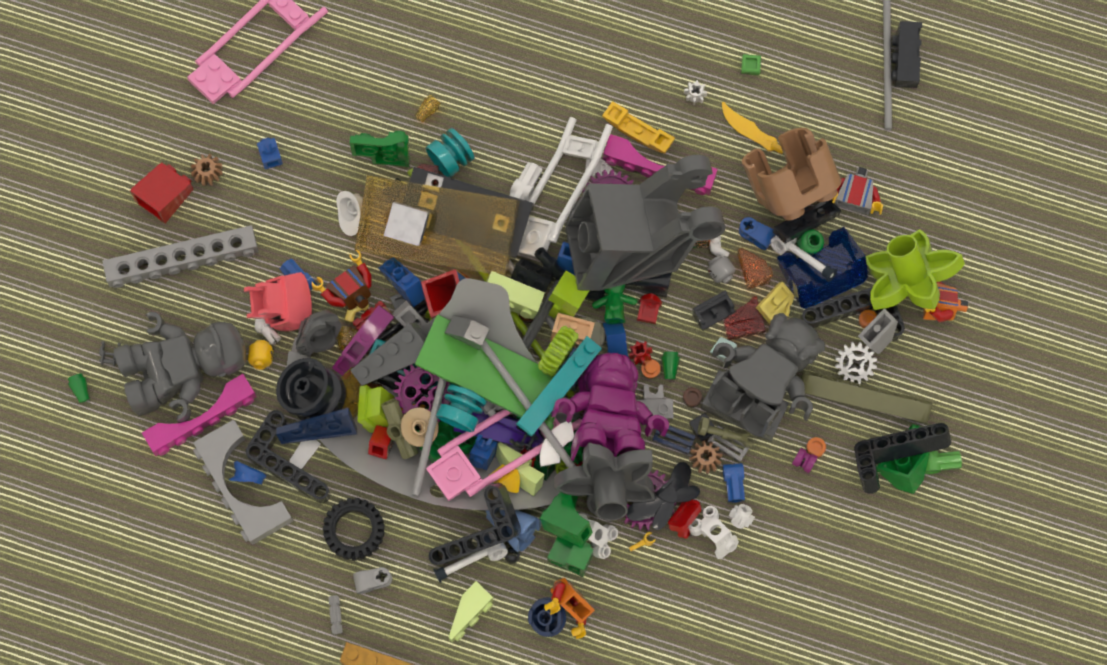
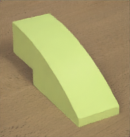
(530, 478)

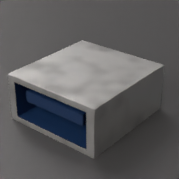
(406, 223)

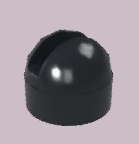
(512, 559)

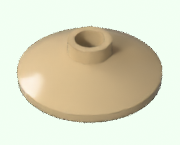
(417, 417)

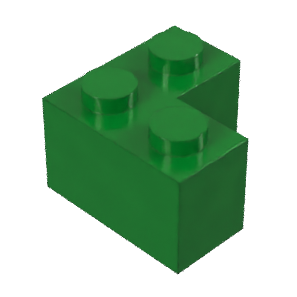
(571, 556)

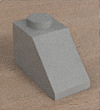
(879, 331)

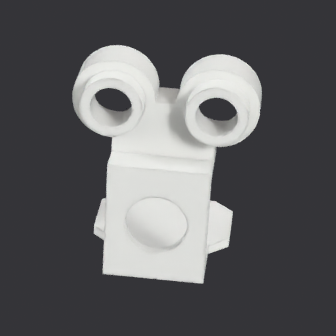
(599, 540)
(724, 541)

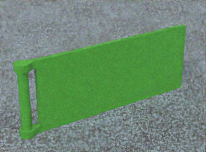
(474, 370)

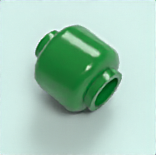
(811, 242)

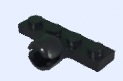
(811, 219)

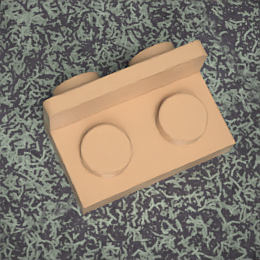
(582, 327)

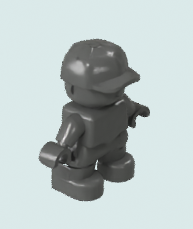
(177, 364)

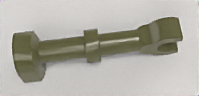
(704, 428)

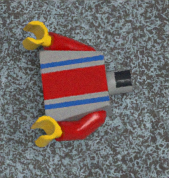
(858, 193)

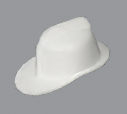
(349, 211)

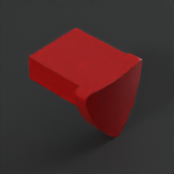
(649, 308)

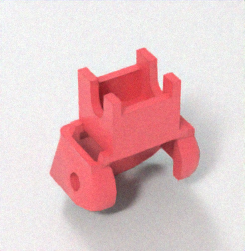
(283, 297)

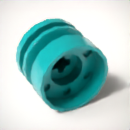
(452, 150)
(460, 411)

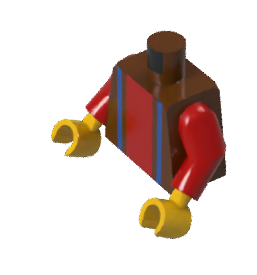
(349, 288)

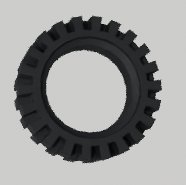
(340, 510)

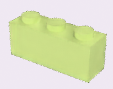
(522, 298)

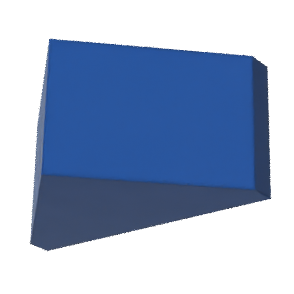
(615, 338)

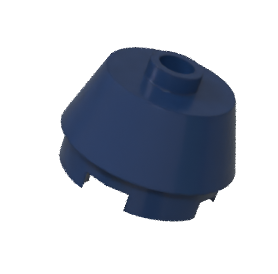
(543, 622)

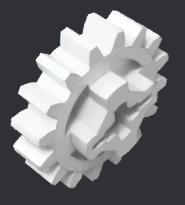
(848, 367)

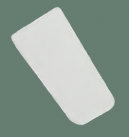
(304, 453)

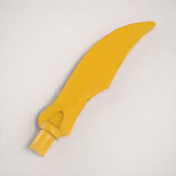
(750, 130)

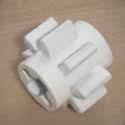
(694, 97)
(741, 516)

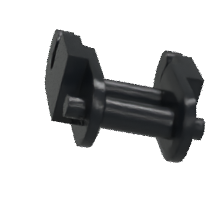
(521, 444)

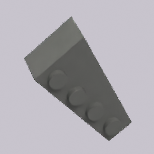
(392, 356)

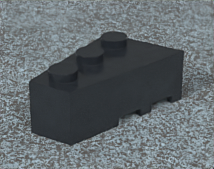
(907, 54)

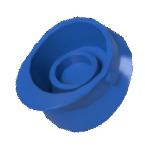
(247, 474)

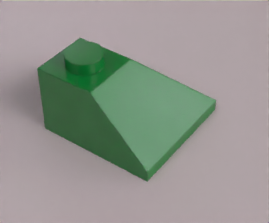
(905, 473)

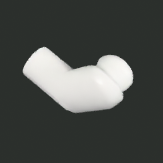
(715, 247)

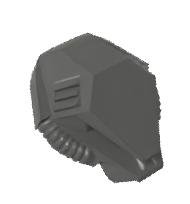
(318, 332)

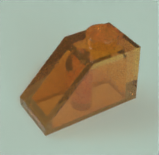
(754, 269)

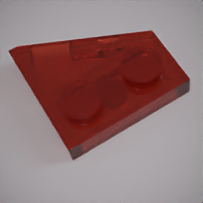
(745, 321)

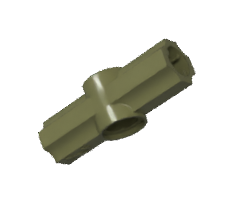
(394, 416)

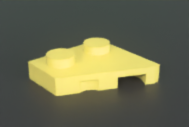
(776, 302)

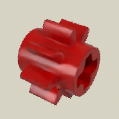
(637, 352)

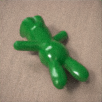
(614, 304)

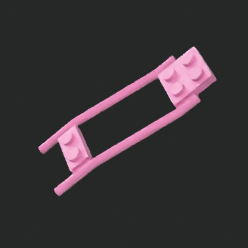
(217, 79)
(456, 474)

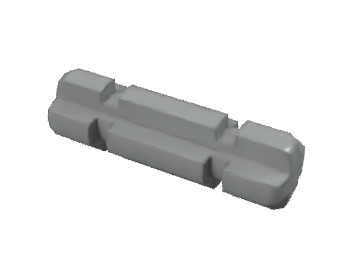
(335, 614)

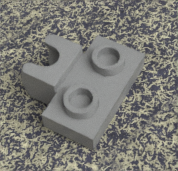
(657, 404)

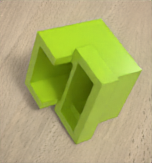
(566, 296)
(369, 407)

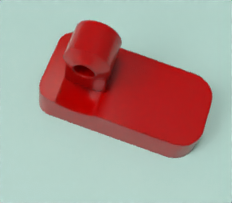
(684, 517)

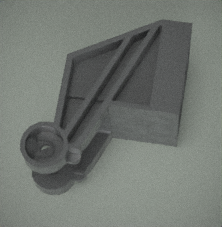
(636, 230)

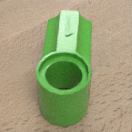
(943, 461)

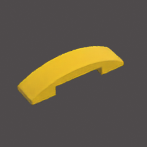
(637, 129)

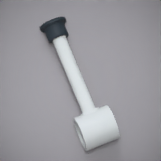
(780, 248)
(494, 553)

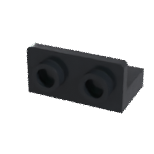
(532, 275)

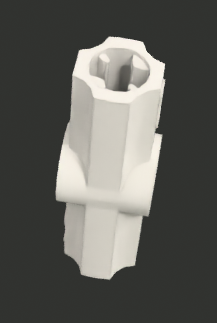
(524, 186)

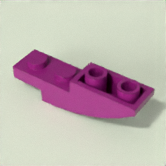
(363, 340)

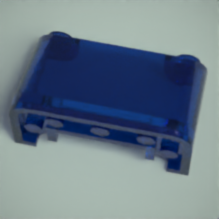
(808, 283)

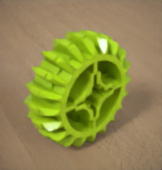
(558, 351)

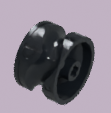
(310, 389)

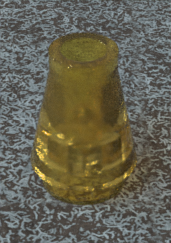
(427, 108)

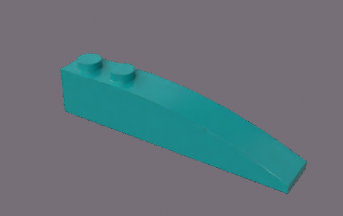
(559, 385)

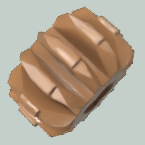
(203, 163)
(698, 454)

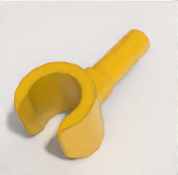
(644, 541)

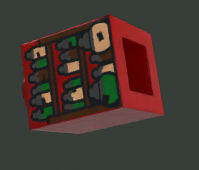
(380, 443)

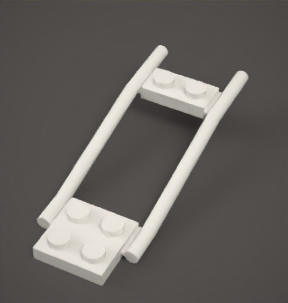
(542, 232)

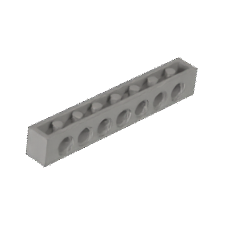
(171, 252)

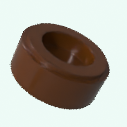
(692, 397)

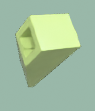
(471, 605)

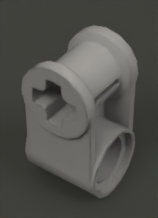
(368, 580)

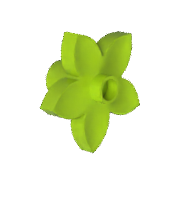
(910, 271)

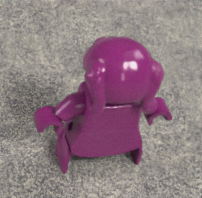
(610, 407)

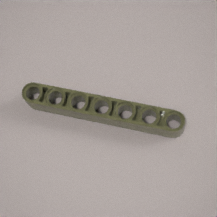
(866, 396)

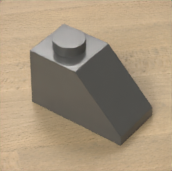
(467, 331)

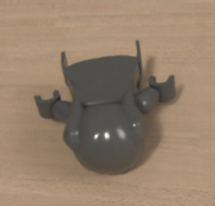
(767, 373)

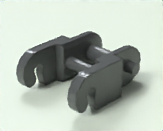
(102, 353)

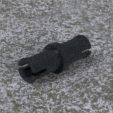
(549, 263)

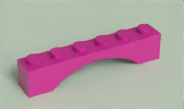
(622, 153)
(164, 436)

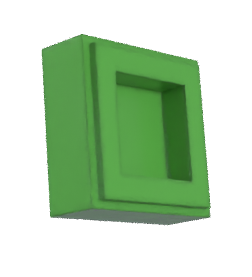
(751, 64)

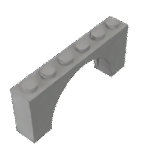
(255, 521)

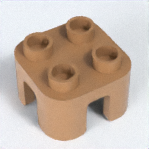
(805, 178)

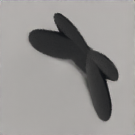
(662, 507)

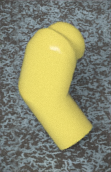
(350, 314)

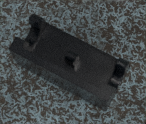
(713, 310)

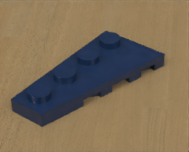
(321, 427)

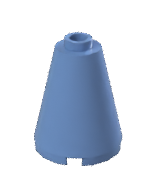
(528, 526)

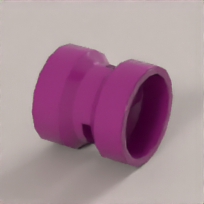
(809, 460)

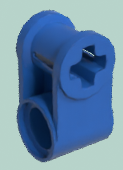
(759, 234)

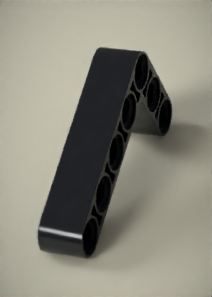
(855, 308)
(894, 447)
(282, 464)
(482, 537)

